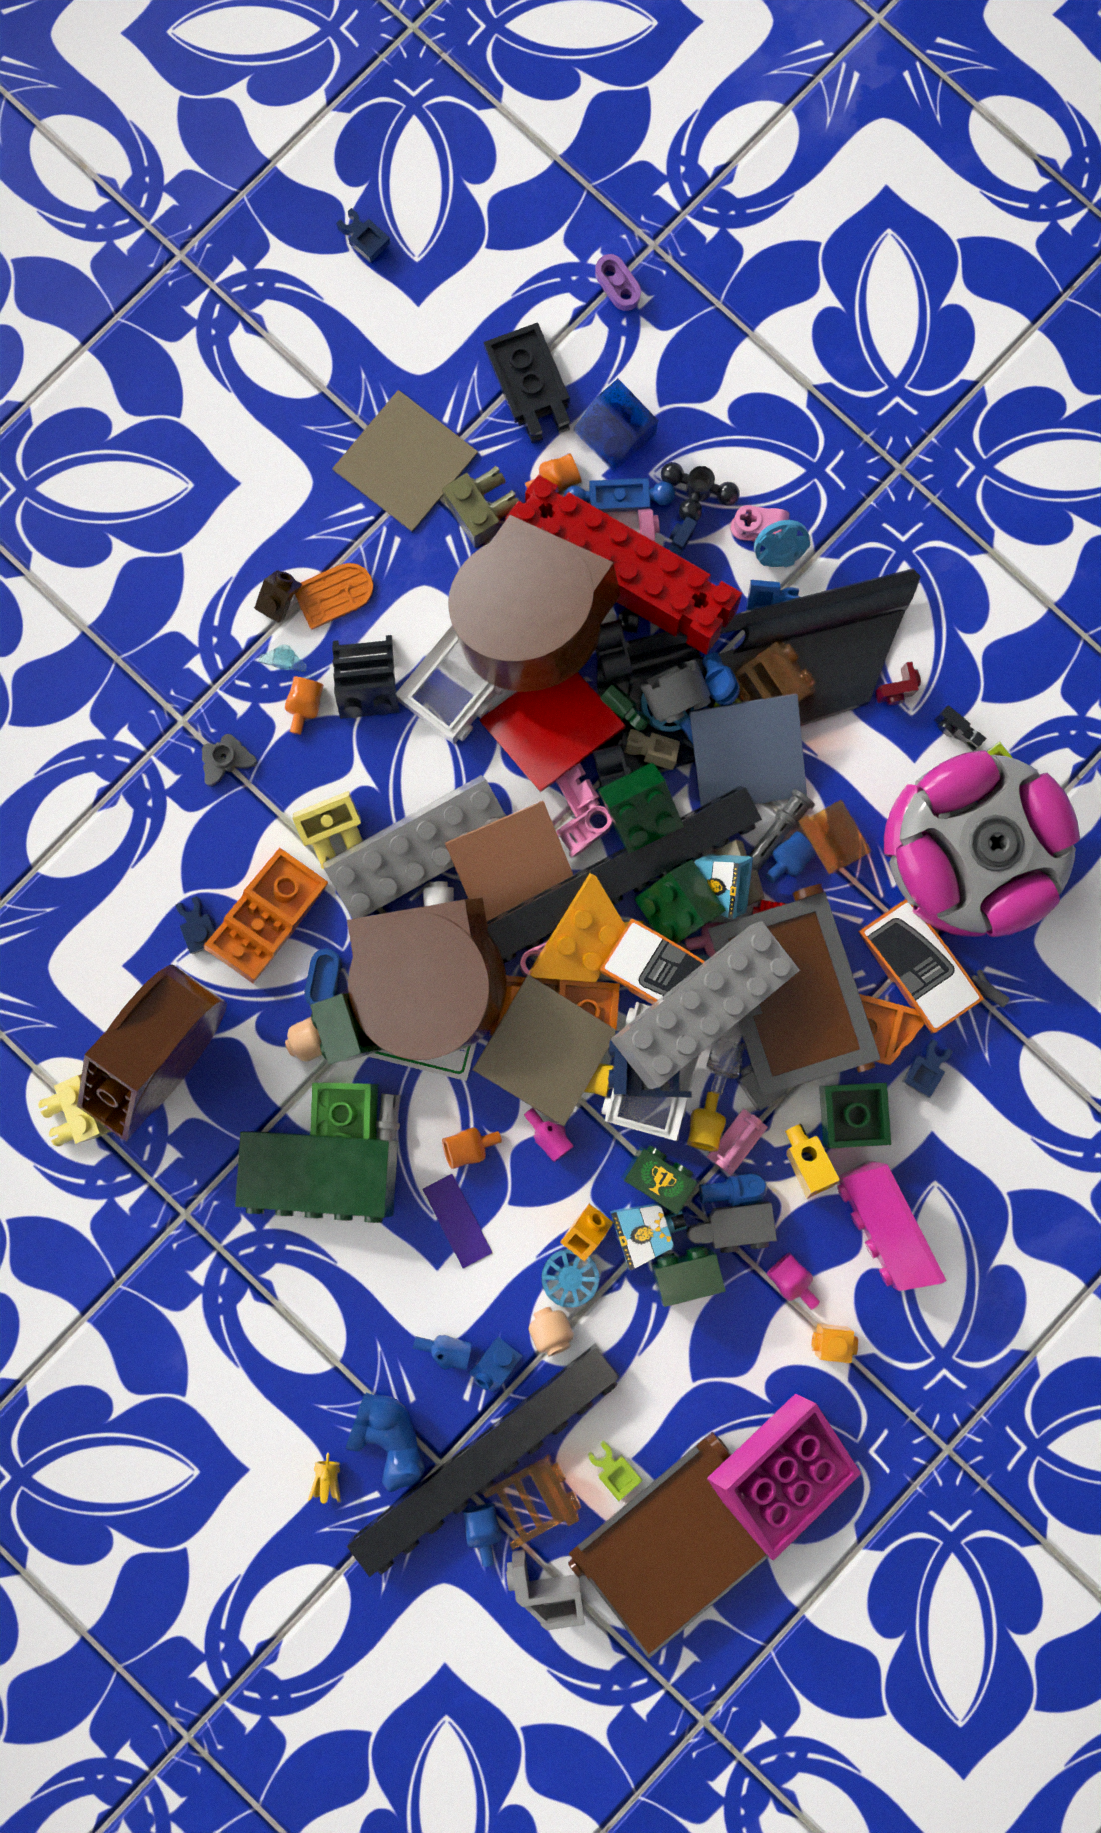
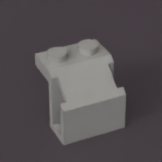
(539, 1592)

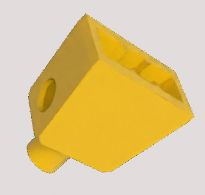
(813, 1175)

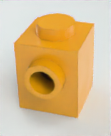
(591, 1227)
(834, 1343)

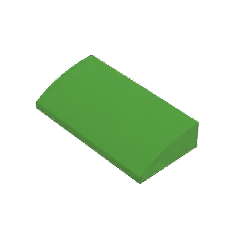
(344, 1110)

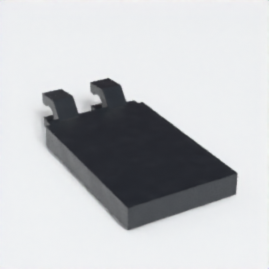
(529, 379)

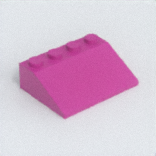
(889, 1227)
(785, 1475)

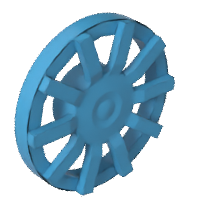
(569, 1279)

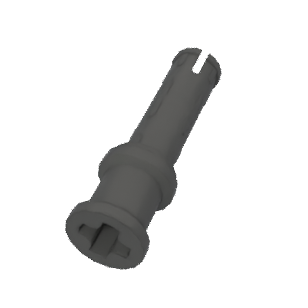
(786, 820)

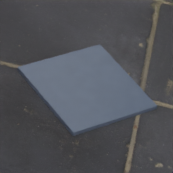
(749, 747)

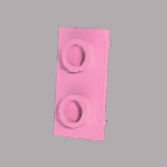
(578, 795)
(738, 1141)

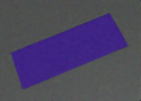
(457, 1221)

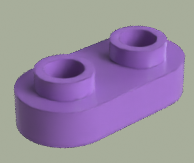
(620, 283)

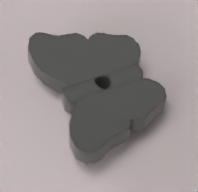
(235, 754)

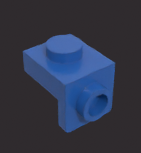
(495, 1365)

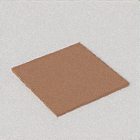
(510, 859)

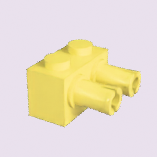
(325, 819)
(79, 1124)

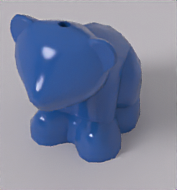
(388, 1424)

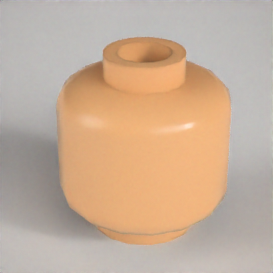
(303, 1041)
(551, 1331)

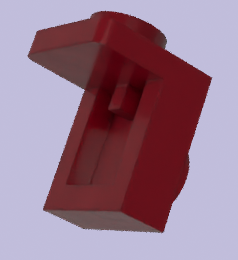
(896, 692)

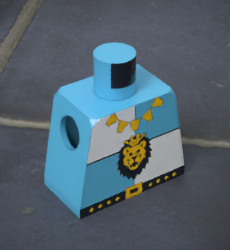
(729, 880)
(645, 1232)

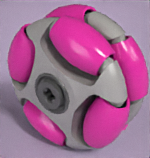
(987, 861)

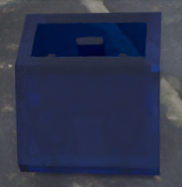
(616, 425)

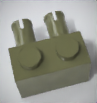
(475, 515)

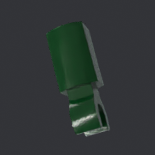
(625, 707)

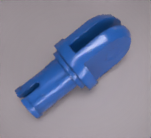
(720, 680)
(737, 1190)

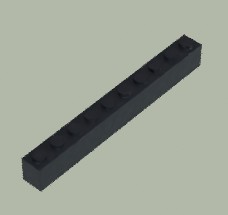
(622, 871)
(482, 1460)

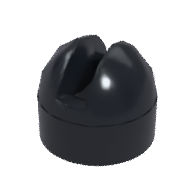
(629, 621)

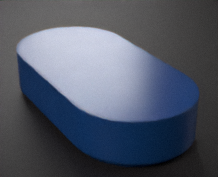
(322, 976)

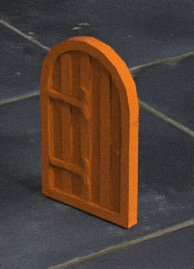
(334, 593)

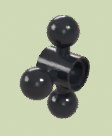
(726, 493)

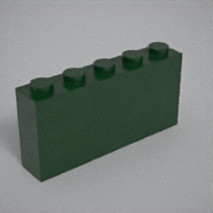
(316, 1175)

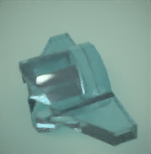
(283, 658)

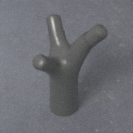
(988, 990)

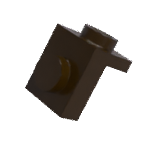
(277, 595)

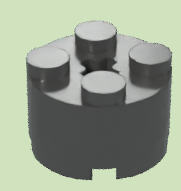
(676, 691)

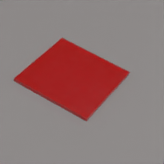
(552, 728)

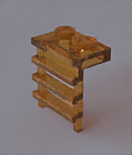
(783, 669)
(835, 836)
(550, 1482)

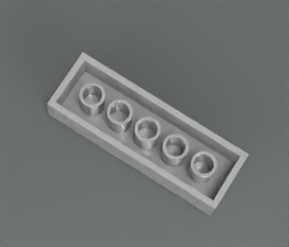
(410, 849)
(705, 1005)

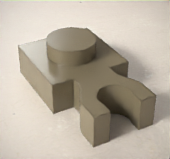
(656, 749)

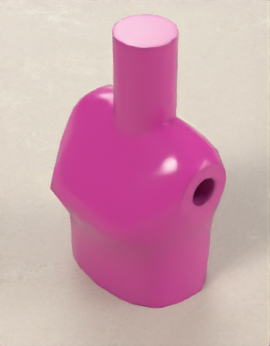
(549, 1136)
(793, 1280)

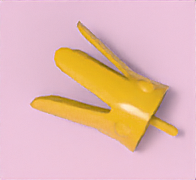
(325, 1478)

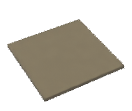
(404, 460)
(545, 1050)

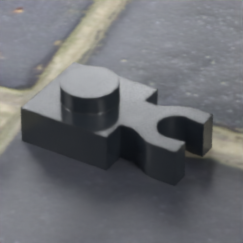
(955, 725)

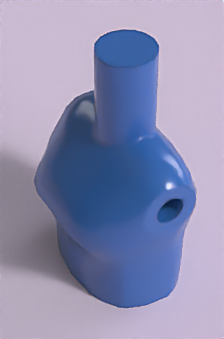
(791, 857)
(446, 1351)
(482, 1530)

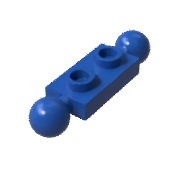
(624, 494)

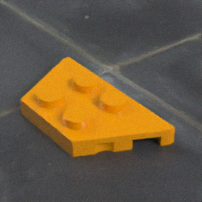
(581, 937)

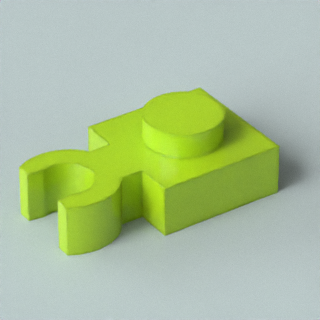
(617, 1473)

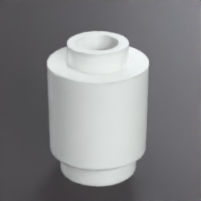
(437, 893)

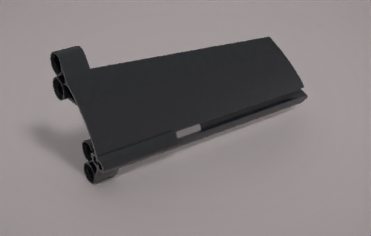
(836, 633)

